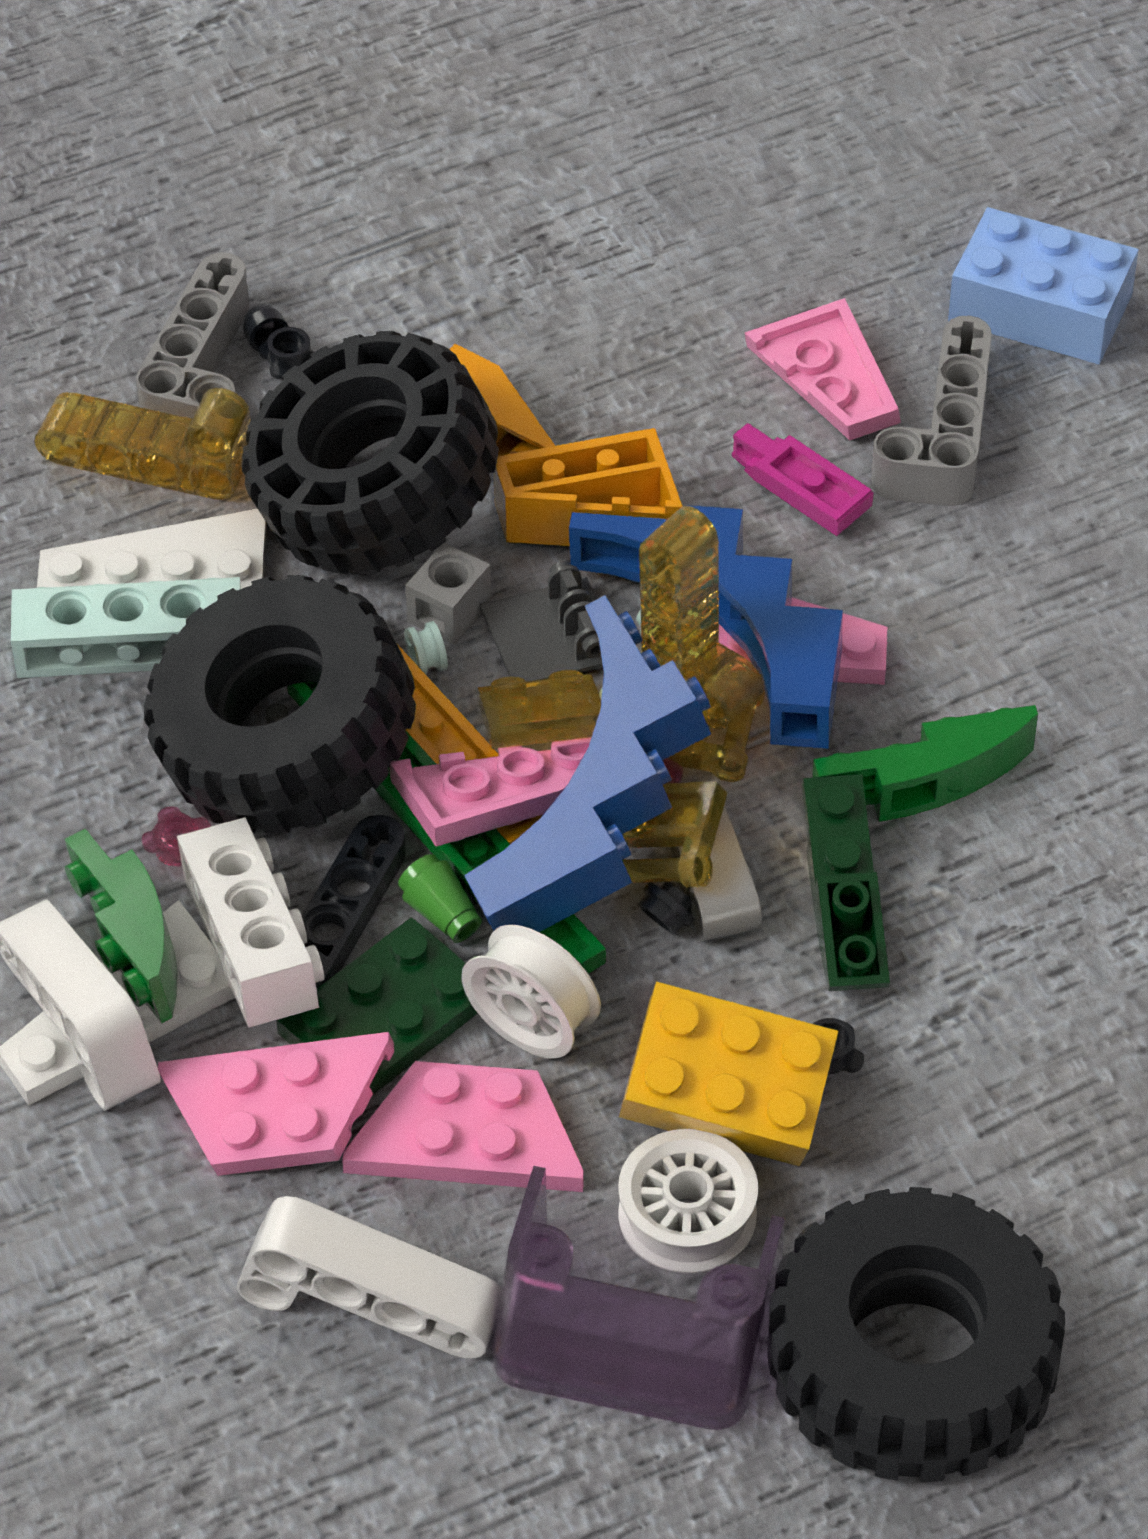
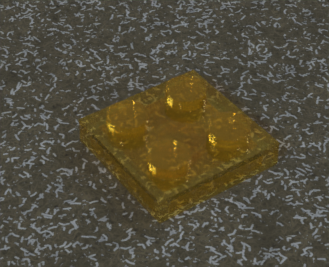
(539, 710)

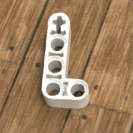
(81, 1002)
(369, 1276)

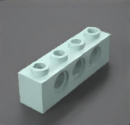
(103, 624)

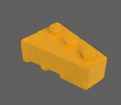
(594, 476)

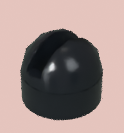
(260, 323)

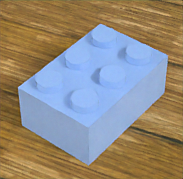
(1044, 284)

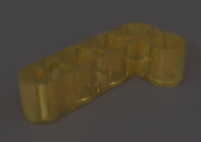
(148, 445)
(683, 614)

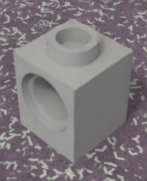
(448, 592)

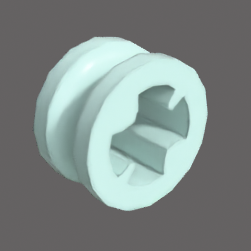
(426, 647)

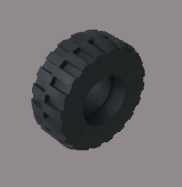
(403, 495)
(314, 757)
(898, 1412)

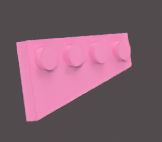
(485, 793)

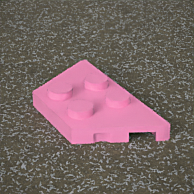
(277, 1101)
(466, 1129)

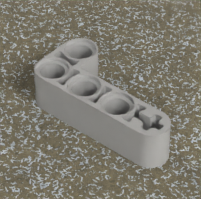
(195, 338)
(941, 462)

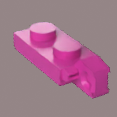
(802, 478)

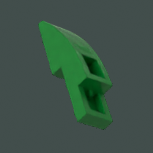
(946, 765)
(129, 921)

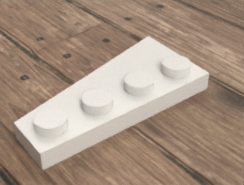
(183, 551)
(44, 1061)

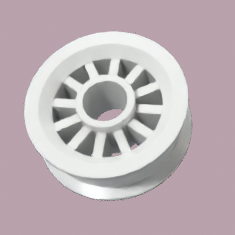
(531, 991)
(681, 1234)

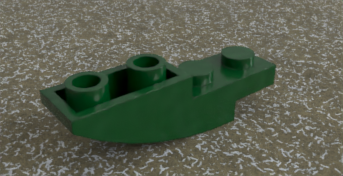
(844, 884)

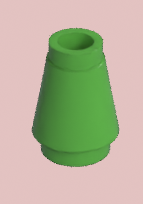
(439, 897)

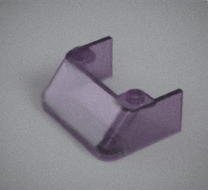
(625, 1343)

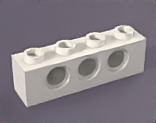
(250, 921)

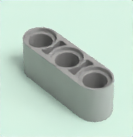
(730, 899)

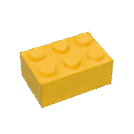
(729, 1073)

